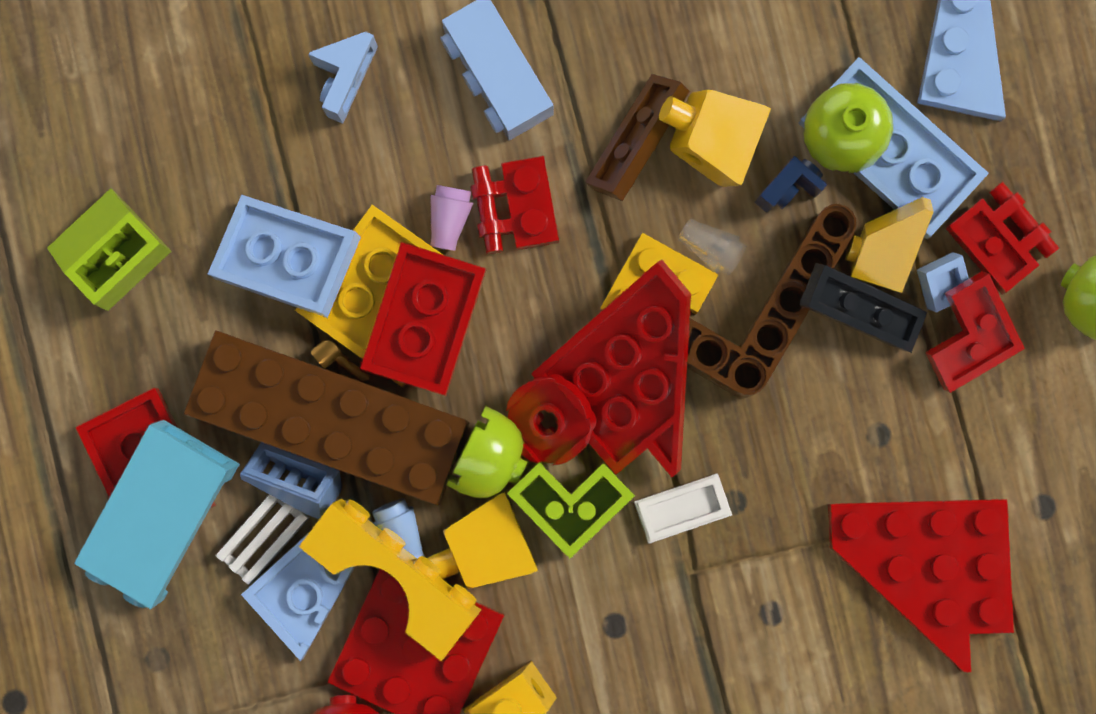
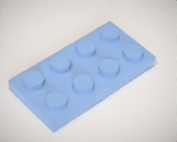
(918, 158)

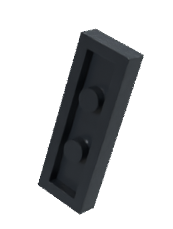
(863, 308)

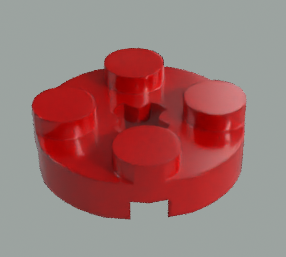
(573, 419)

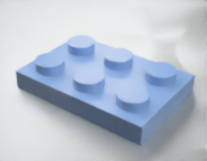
(284, 255)

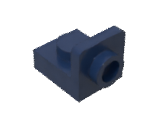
(783, 189)

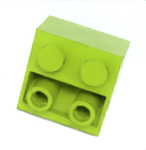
(108, 251)

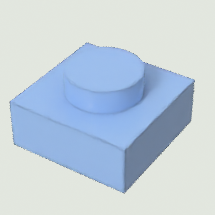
(941, 277)

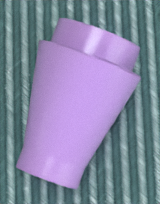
(448, 216)

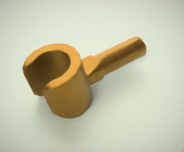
(329, 352)

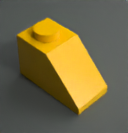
(890, 245)

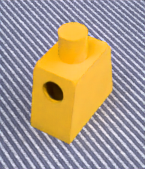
(715, 133)
(486, 546)
(516, 695)

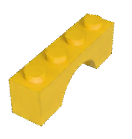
(436, 609)

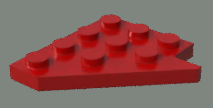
(634, 370)
(933, 564)

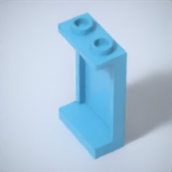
(154, 513)

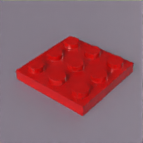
(397, 671)

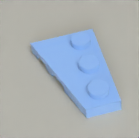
(963, 61)

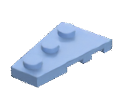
(296, 597)

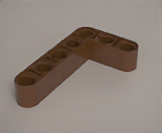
(772, 315)

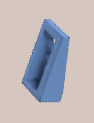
(301, 498)

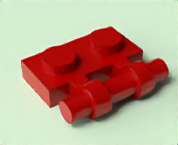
(528, 202)
(994, 246)

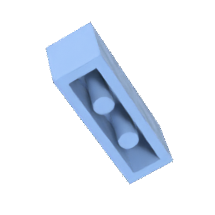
(496, 68)

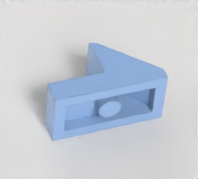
(349, 62)

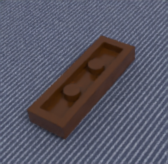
(634, 139)

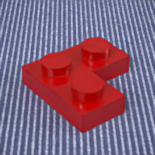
(985, 337)

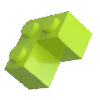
(568, 517)

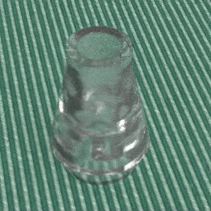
(713, 246)

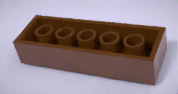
(327, 417)

